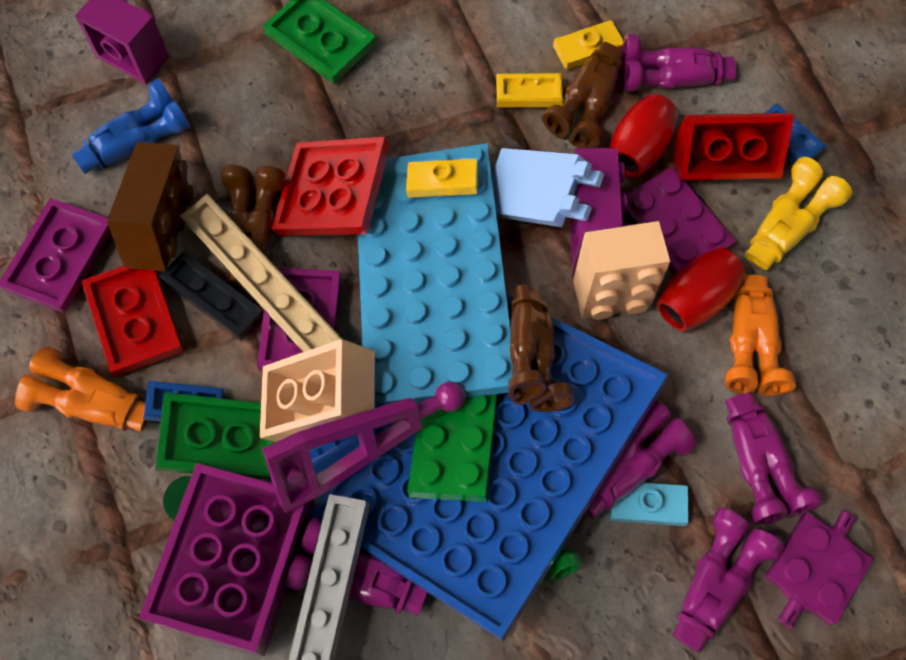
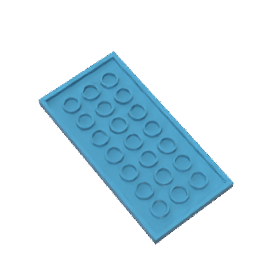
(434, 287)

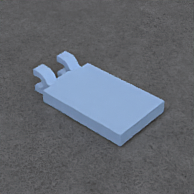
(541, 186)

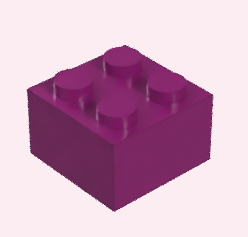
(123, 37)

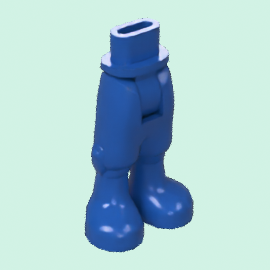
(118, 137)

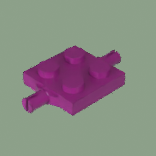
(818, 569)

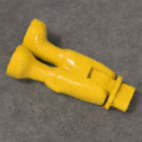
(788, 223)

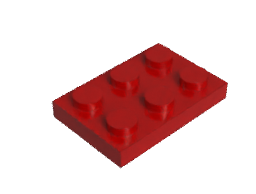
(131, 318)

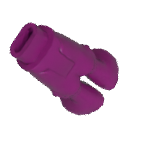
(675, 66)
(764, 453)
(638, 464)
(372, 581)
(714, 587)

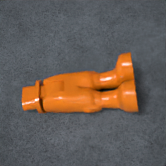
(756, 330)
(89, 398)

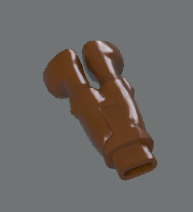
(589, 89)
(258, 223)
(534, 355)

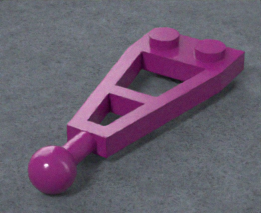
(291, 461)

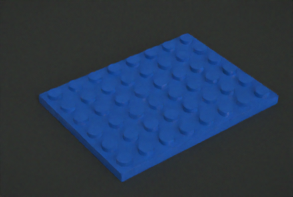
(541, 482)

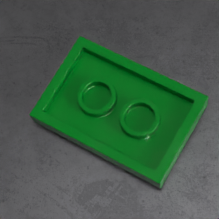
(320, 36)
(211, 434)
(455, 452)

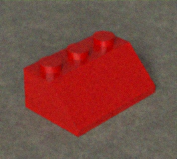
(732, 146)

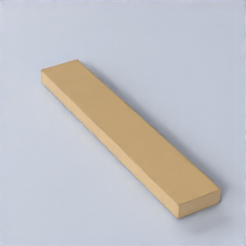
(258, 275)

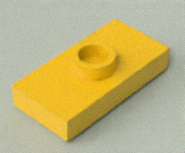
(578, 46)
(529, 89)
(442, 178)

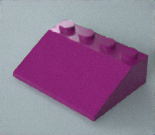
(226, 561)

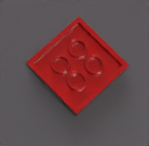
(331, 187)

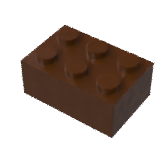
(150, 206)

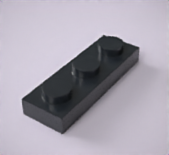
(212, 296)

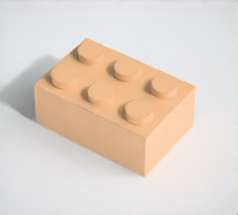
(620, 270)
(316, 388)

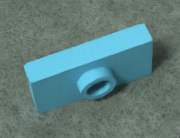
(653, 505)

